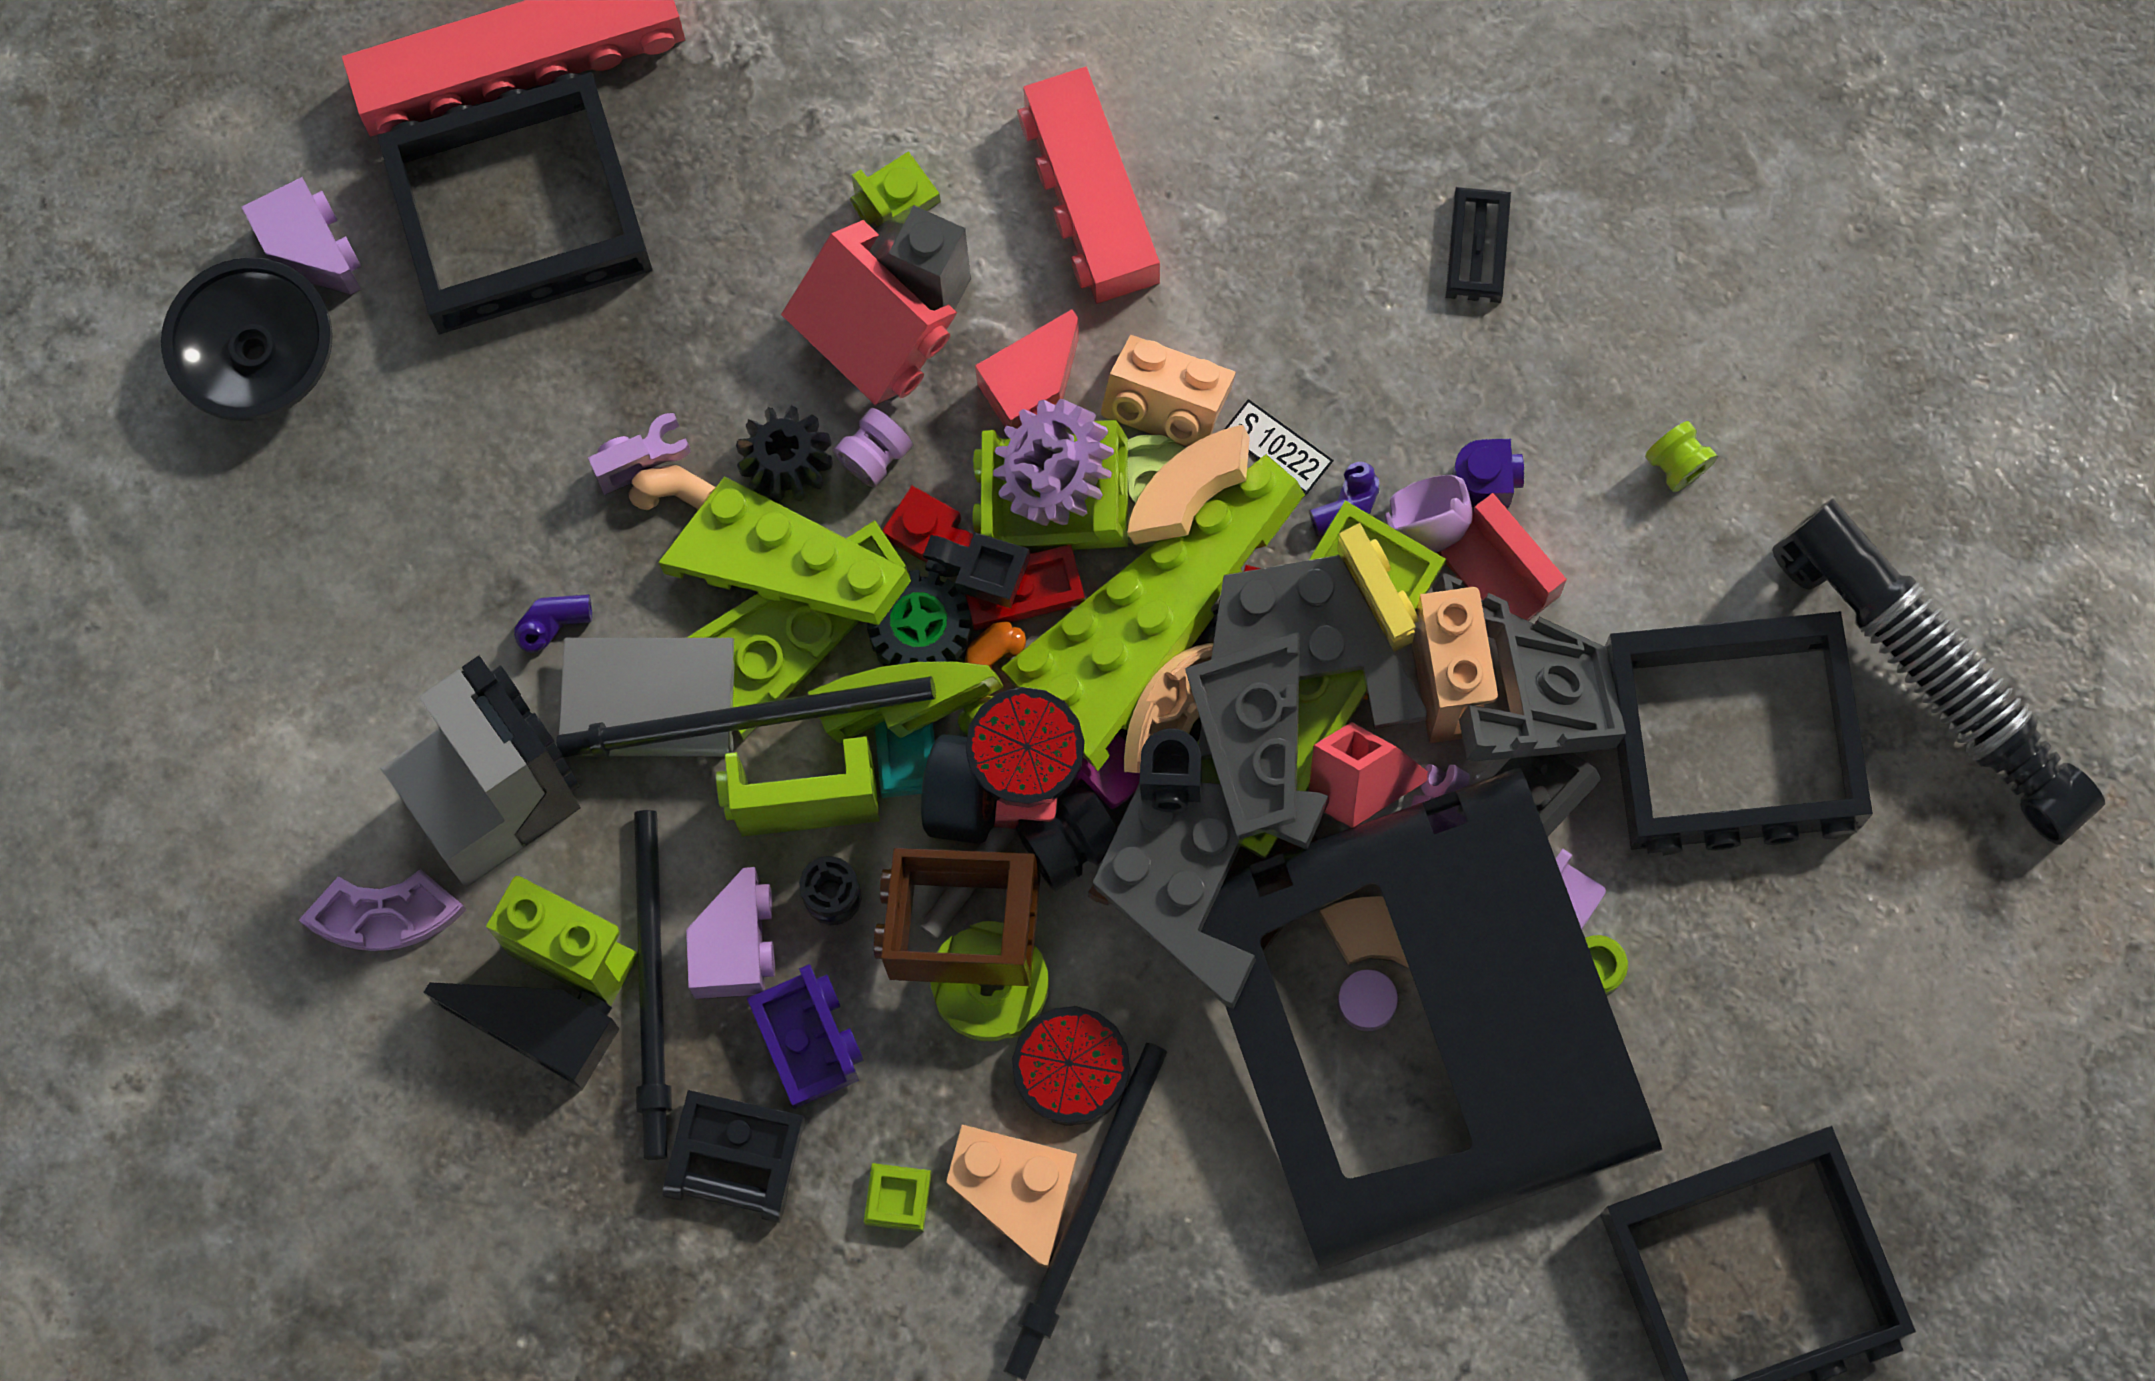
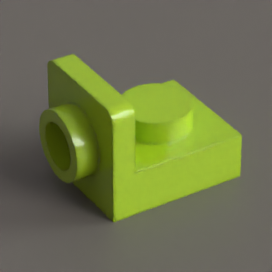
(892, 190)

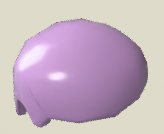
(1432, 511)

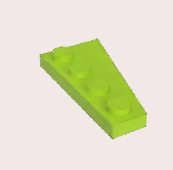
(785, 639)

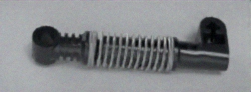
(1892, 612)

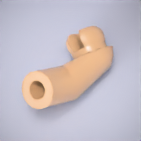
(668, 481)

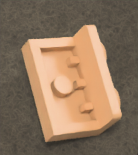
(1166, 391)

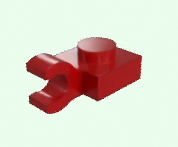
(919, 518)

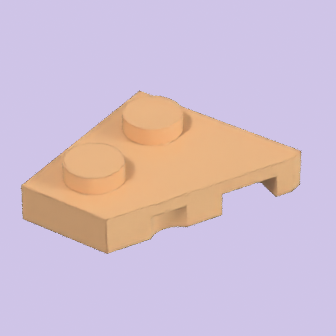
(1014, 1185)

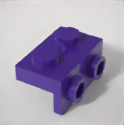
(804, 1037)

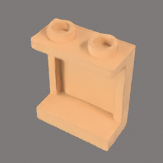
(1452, 659)

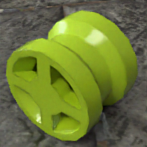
(1681, 456)

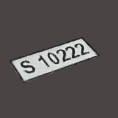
(1282, 445)

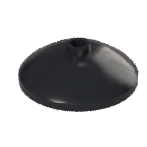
(229, 313)

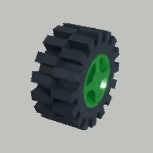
(921, 605)

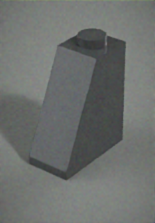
(925, 256)

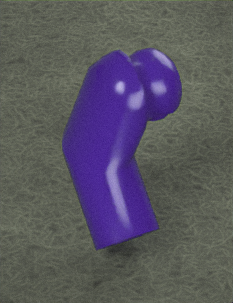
(1359, 489)
(547, 617)

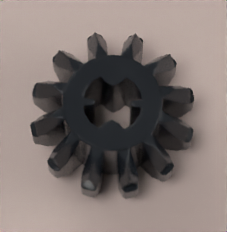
(803, 444)

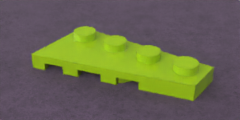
(775, 551)

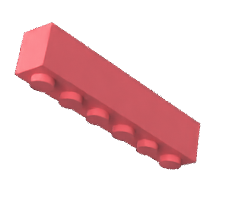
(502, 52)

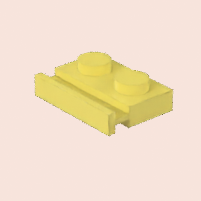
(1369, 571)

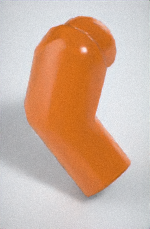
(994, 643)

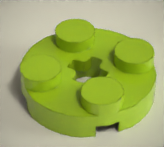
(994, 1016)

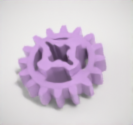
(1053, 463)

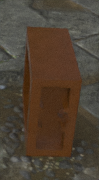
(959, 869)

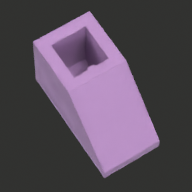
(297, 234)
(727, 941)

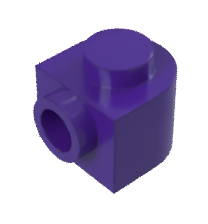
(1490, 468)

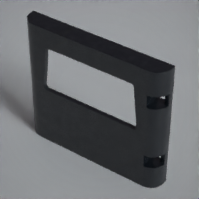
(1505, 999)

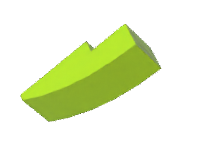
(955, 685)

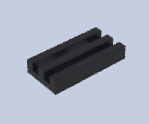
(1474, 287)

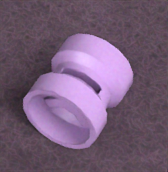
(872, 447)

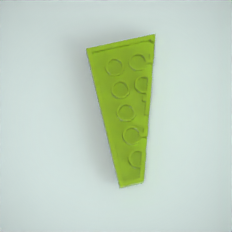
(1152, 608)

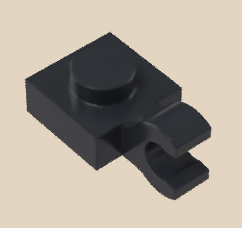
(984, 570)

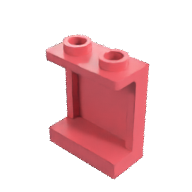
(866, 317)

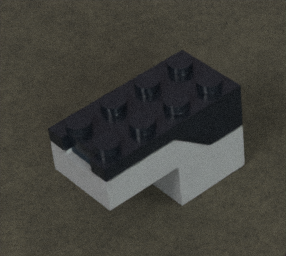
(484, 774)

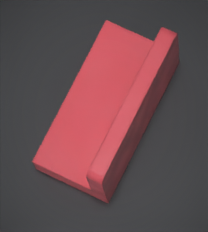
(1504, 561)

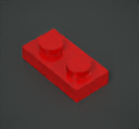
(1047, 586)

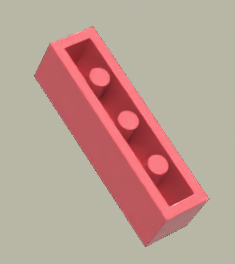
(1090, 186)

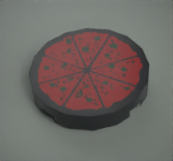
(1025, 747)
(1071, 1065)

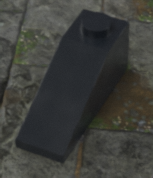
(540, 1023)

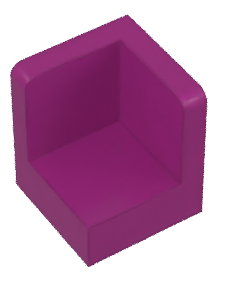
(1111, 781)

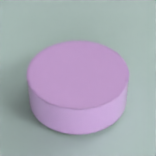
(1367, 1000)

